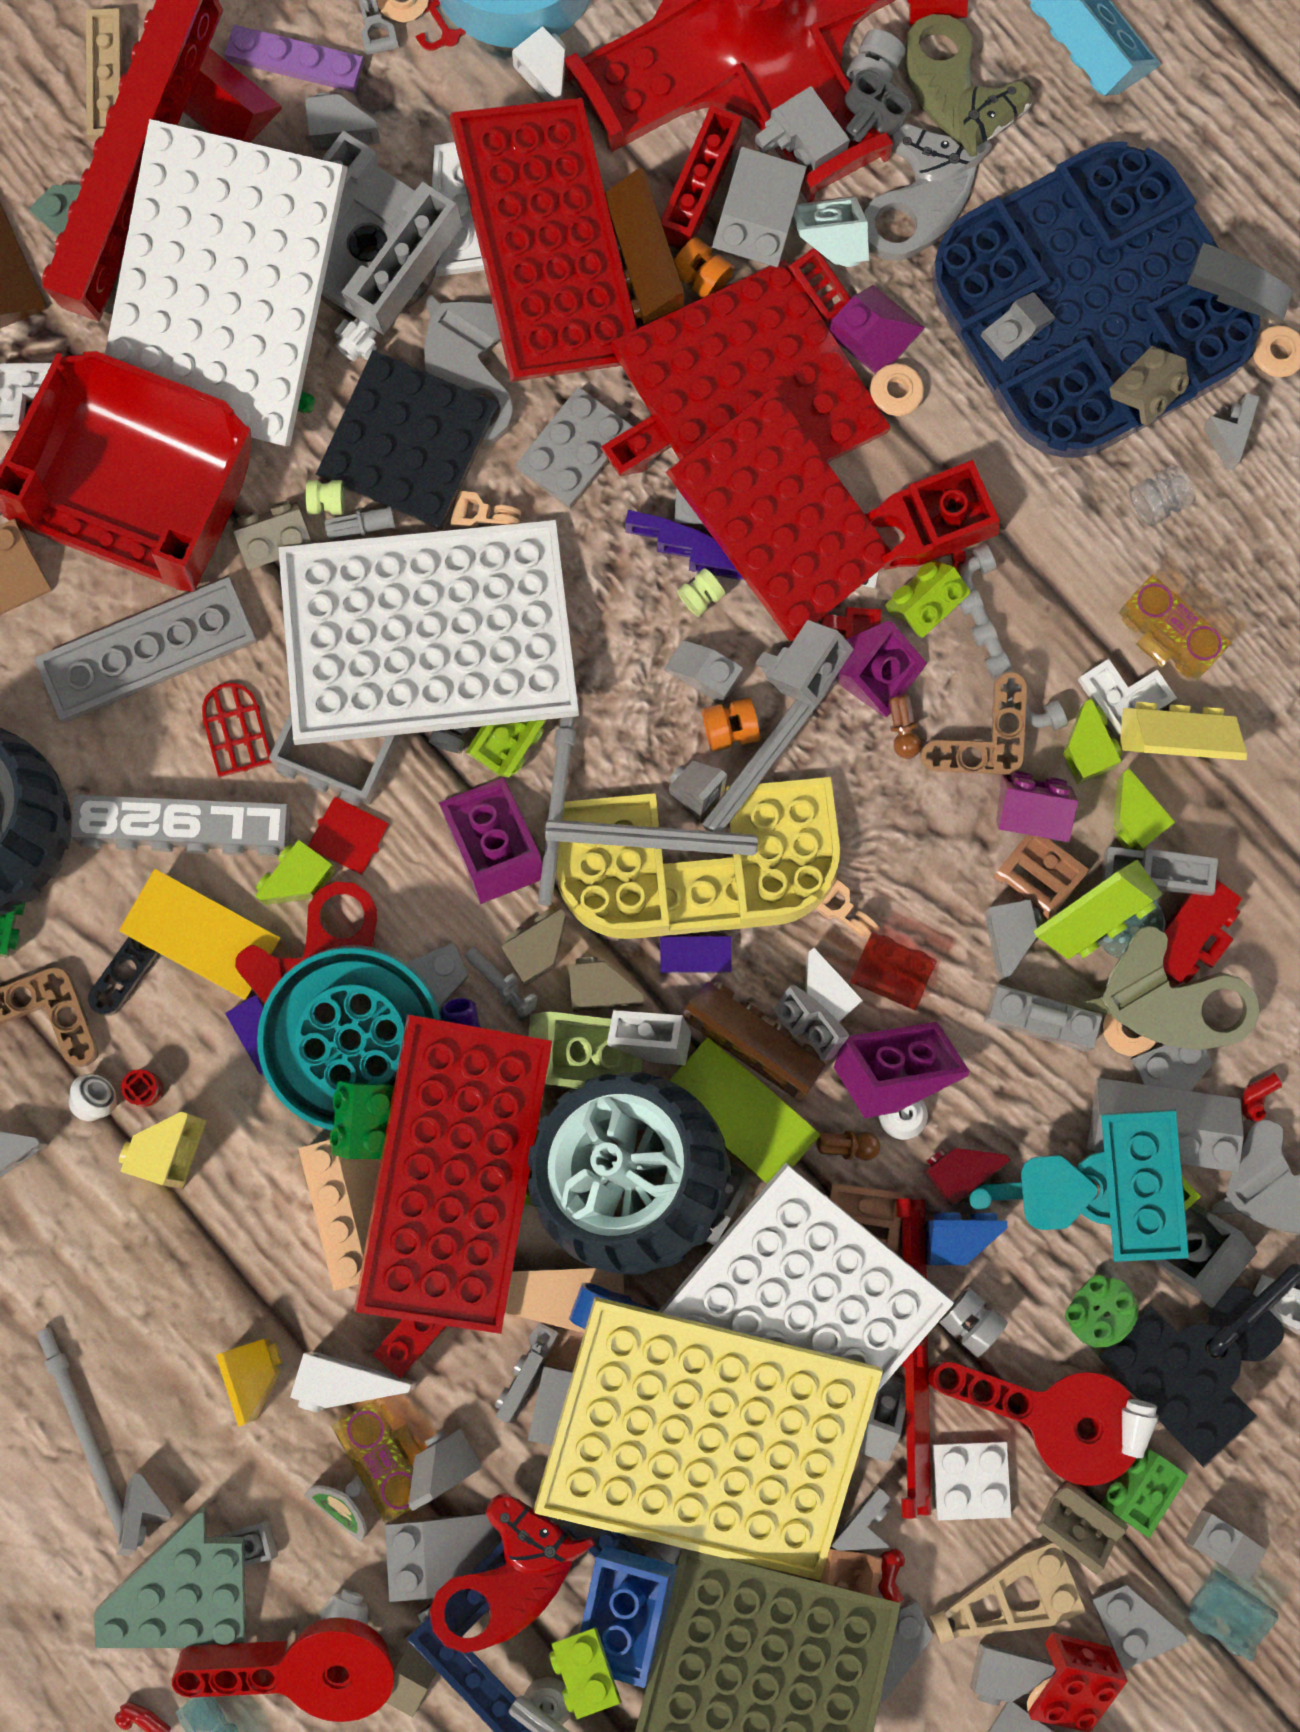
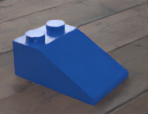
(629, 1608)

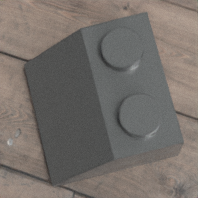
(1215, 1256)

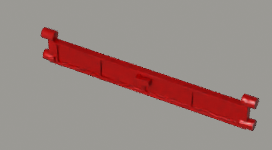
(916, 1374)

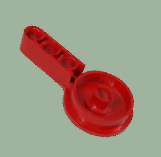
(1054, 1419)
(330, 1671)

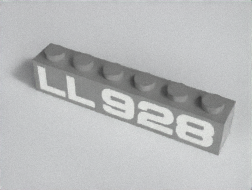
(180, 823)

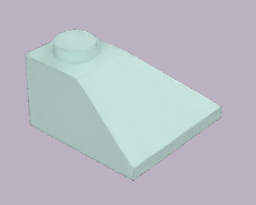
(834, 229)

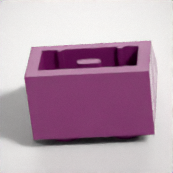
(1036, 806)

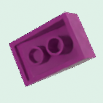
(492, 840)
(898, 1067)

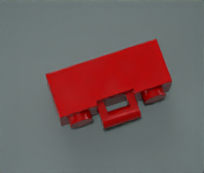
(1192, 926)

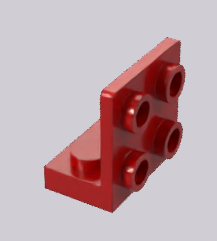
(1083, 1686)

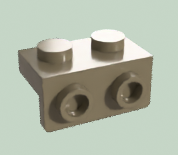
(1152, 383)
(263, 533)
(1081, 1527)

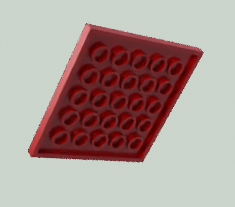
(734, 347)

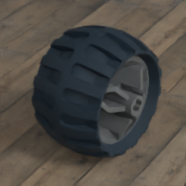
(31, 822)

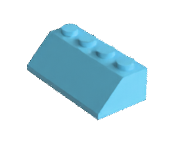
(1098, 42)

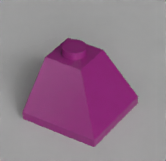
(874, 329)
(880, 666)

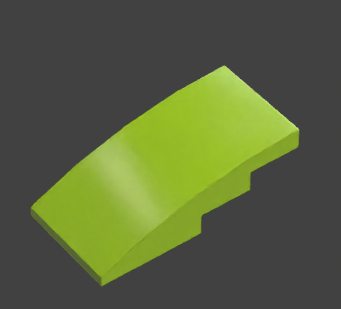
(752, 1119)

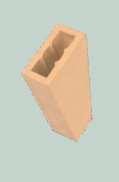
(551, 1294)

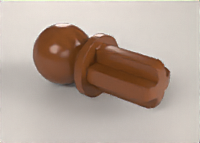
(906, 743)
(863, 1146)

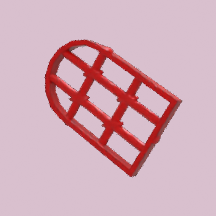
(229, 742)

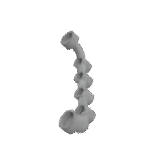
(986, 635)

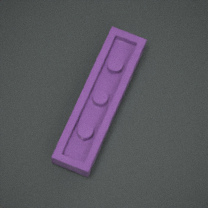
(294, 58)

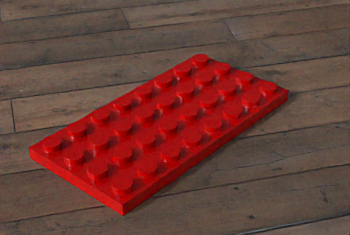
(544, 236)
(453, 1175)

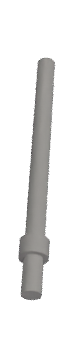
(564, 741)
(57, 1365)

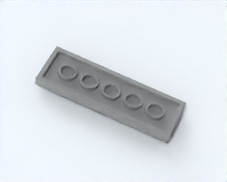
(145, 650)

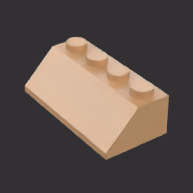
(342, 1204)

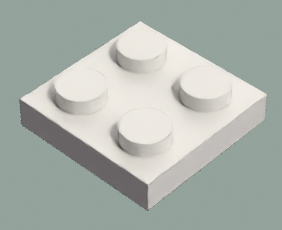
(971, 1480)

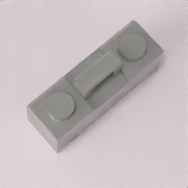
(1043, 1018)

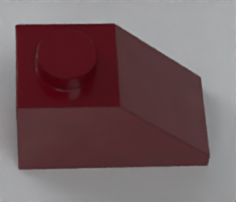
(961, 1171)

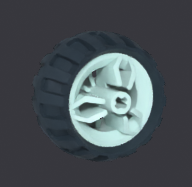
(580, 1203)

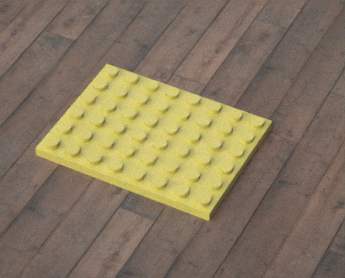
(707, 1439)

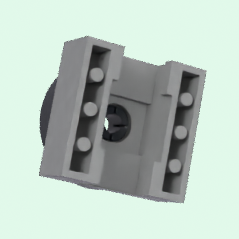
(403, 224)

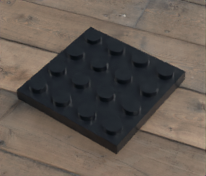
(407, 439)

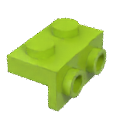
(928, 597)
(503, 745)
(585, 1673)

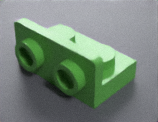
(1144, 1492)

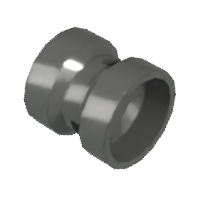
(449, 740)

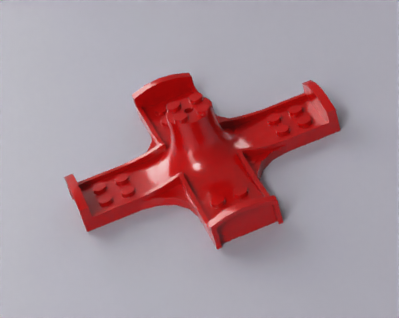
(734, 58)

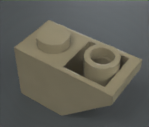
(536, 949)

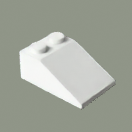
(336, 1382)

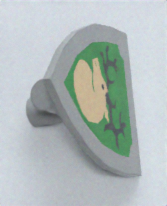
(341, 1506)

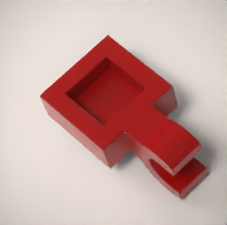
(854, 621)

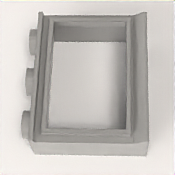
(321, 780)

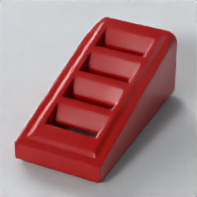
(822, 267)

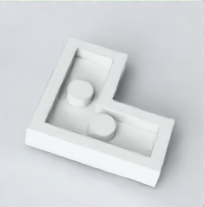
(17, 385)
(1112, 694)

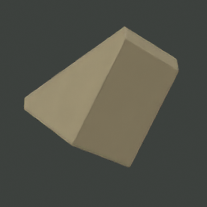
(411, 1681)

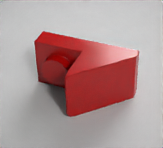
(635, 447)

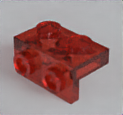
(893, 970)

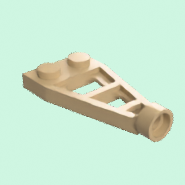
(1053, 1585)

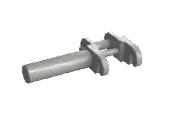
(506, 985)

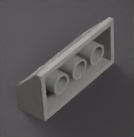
(1207, 1123)

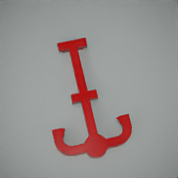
(449, 36)

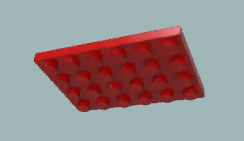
(780, 514)

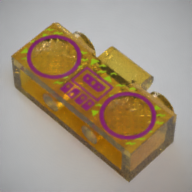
(1176, 626)
(376, 1457)

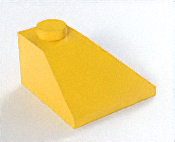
(249, 1377)

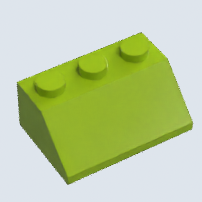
(1101, 912)

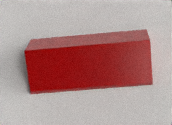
(228, 101)

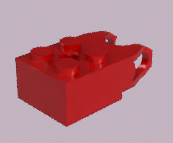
(925, 519)

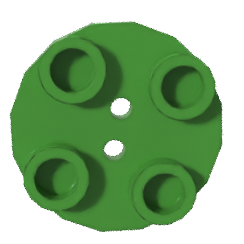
(1113, 1298)

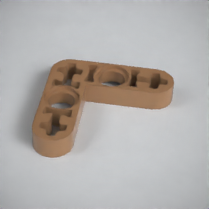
(988, 749)
(43, 998)

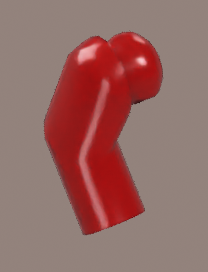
(1254, 1096)
(890, 1566)
(142, 1717)

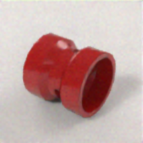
(149, 1089)

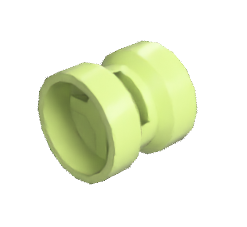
(325, 497)
(701, 592)

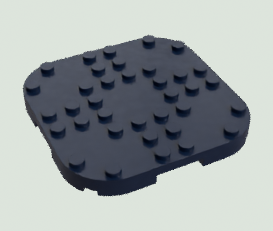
(1111, 259)

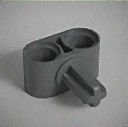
(875, 105)

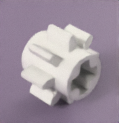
(355, 339)

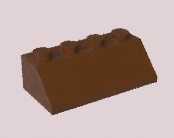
(644, 249)

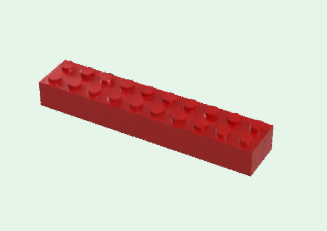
(154, 89)

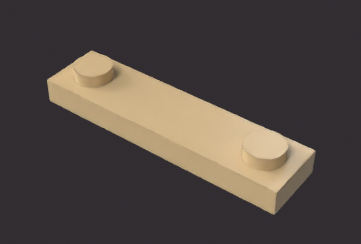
(102, 66)

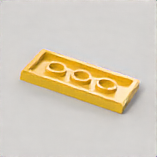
(194, 931)

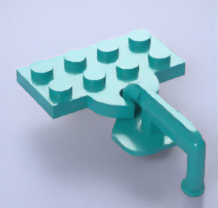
(1137, 1184)

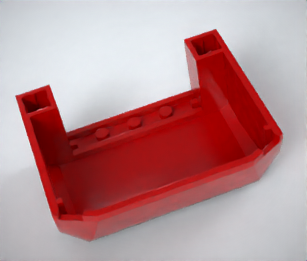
(126, 467)

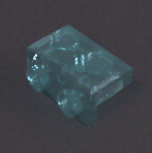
(1231, 1615)

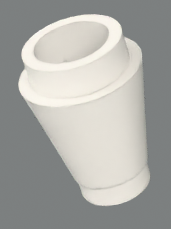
(1137, 1426)

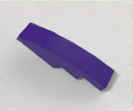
(682, 541)

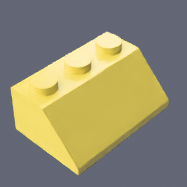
(1181, 732)
(164, 1150)

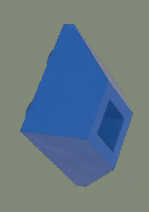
(960, 1241)

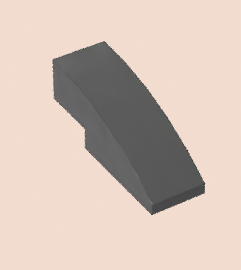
(1240, 283)

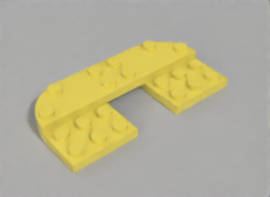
(635, 895)

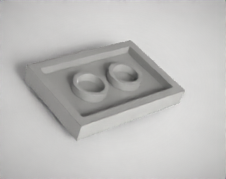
(569, 448)

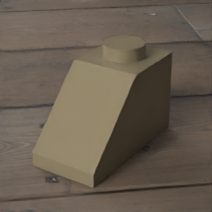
(600, 987)

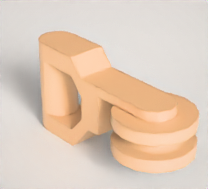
(503, 514)
(862, 926)

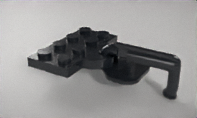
(1189, 1385)

